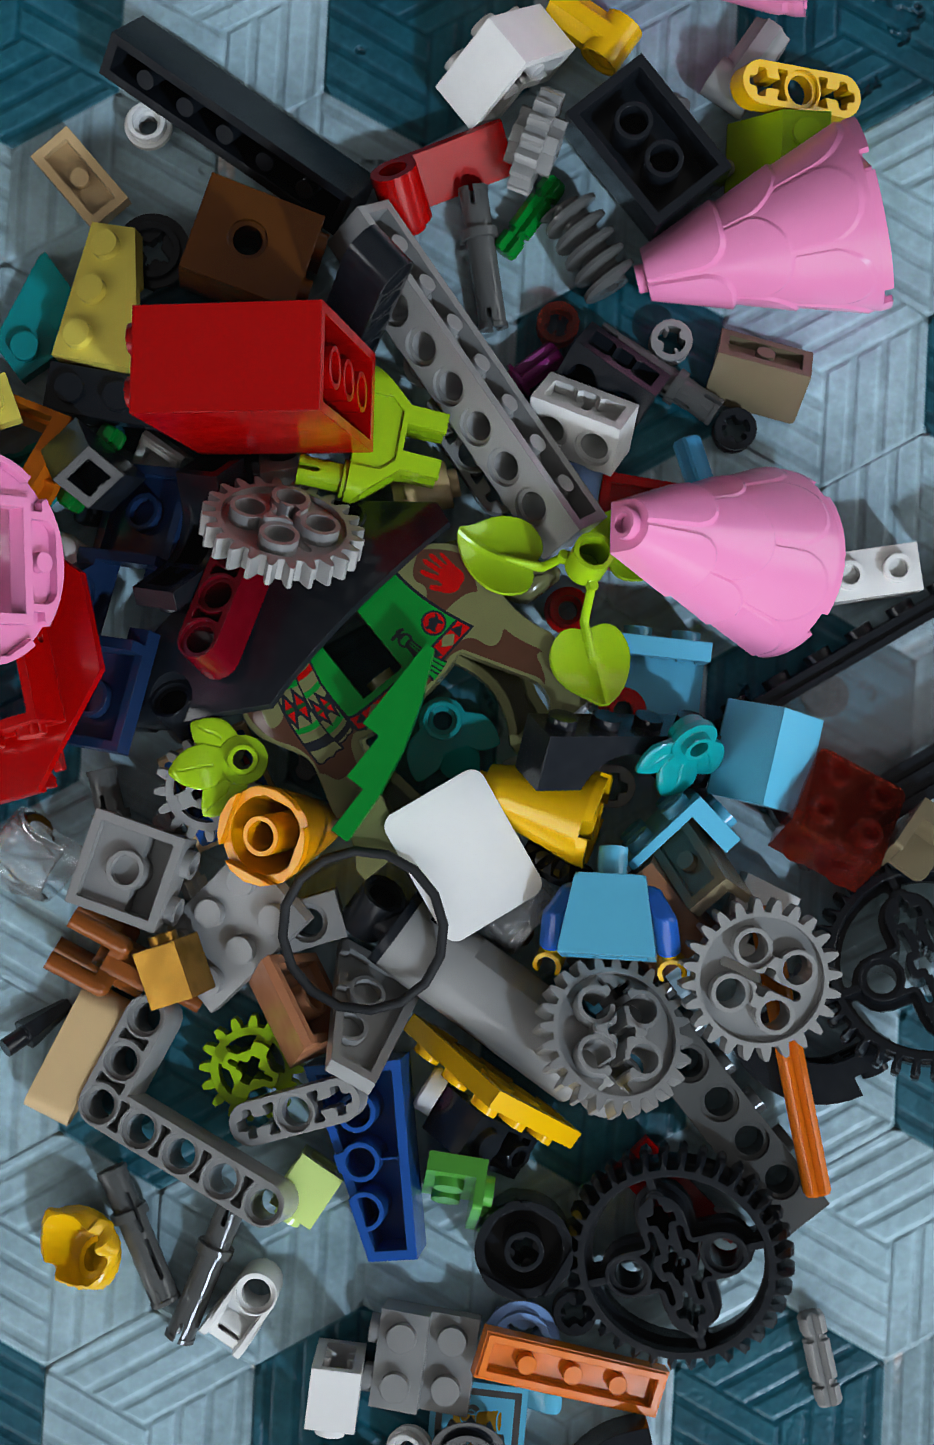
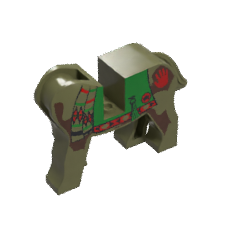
(467, 626)

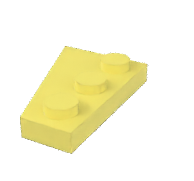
(102, 300)

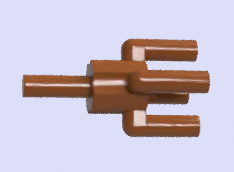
(112, 962)

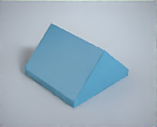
(764, 754)

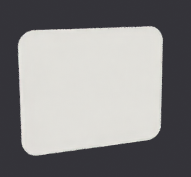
(465, 852)

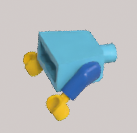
(610, 918)

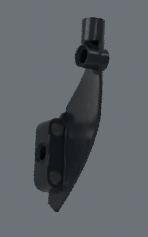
(288, 627)

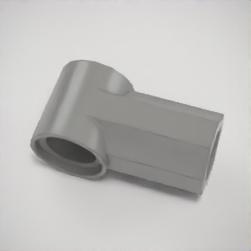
(761, 41)

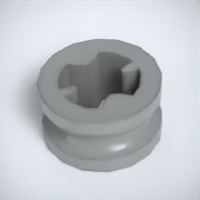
(684, 339)

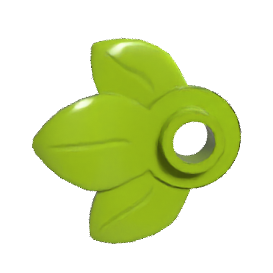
(211, 763)

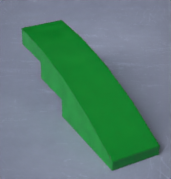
(393, 723)

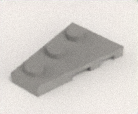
(361, 1042)

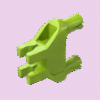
(388, 462)

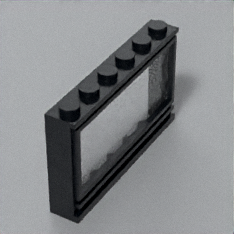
(872, 699)

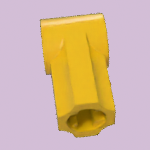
(601, 35)

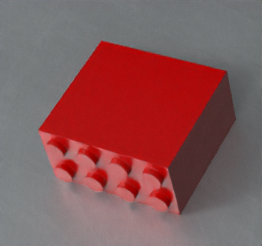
(251, 377)

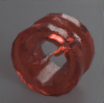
(543, 320)

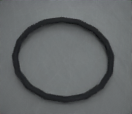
(326, 998)

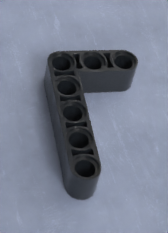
(369, 284)

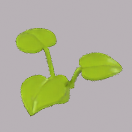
(503, 558)

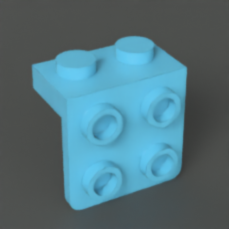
(665, 669)
(672, 813)

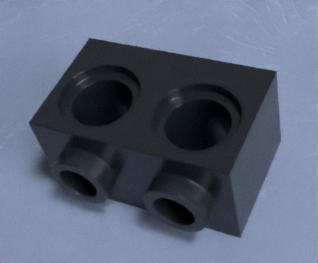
(614, 367)

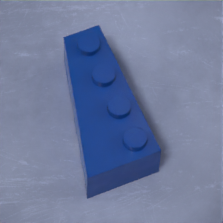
(381, 1162)

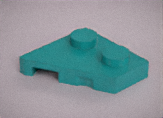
(35, 320)

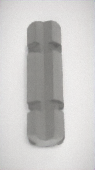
(819, 1357)

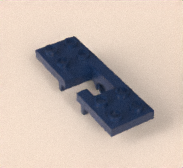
(139, 536)

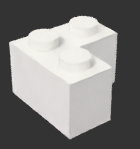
(502, 60)

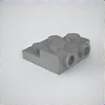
(133, 871)
(421, 1358)

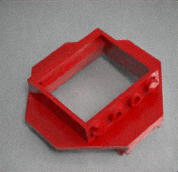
(56, 687)

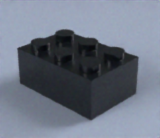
(646, 147)

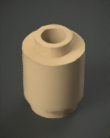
(443, 492)

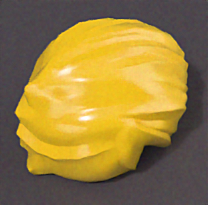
(80, 1246)

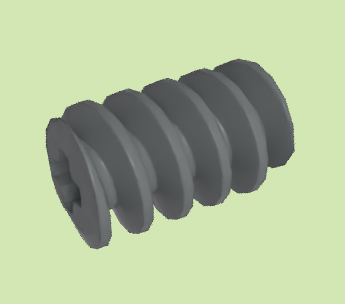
(587, 247)

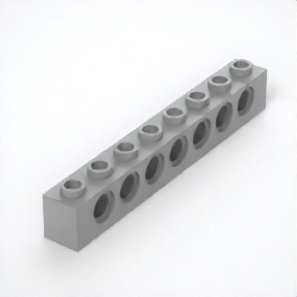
(478, 393)

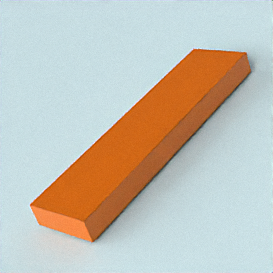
(569, 1370)

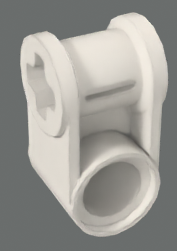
(241, 1312)

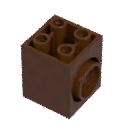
(281, 234)

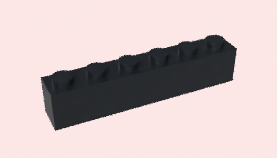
(234, 122)

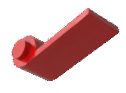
(438, 171)

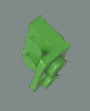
(459, 1177)

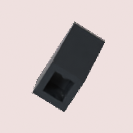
(90, 467)
(472, 1133)

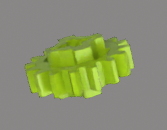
(231, 1059)

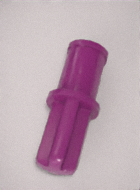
(535, 367)

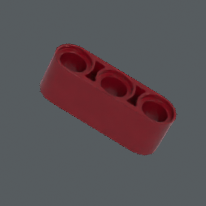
(221, 619)

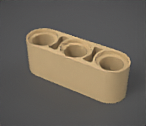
(75, 1054)

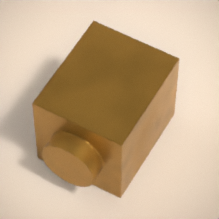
(173, 969)

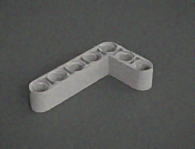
(170, 1127)

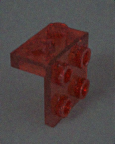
(840, 821)

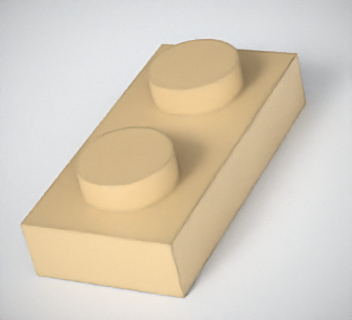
(80, 178)

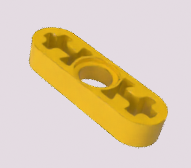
(813, 82)

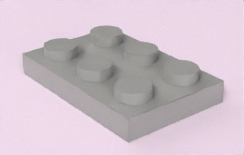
(237, 929)

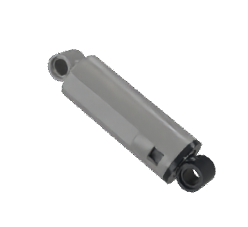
(474, 987)

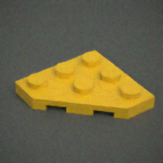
(491, 1087)

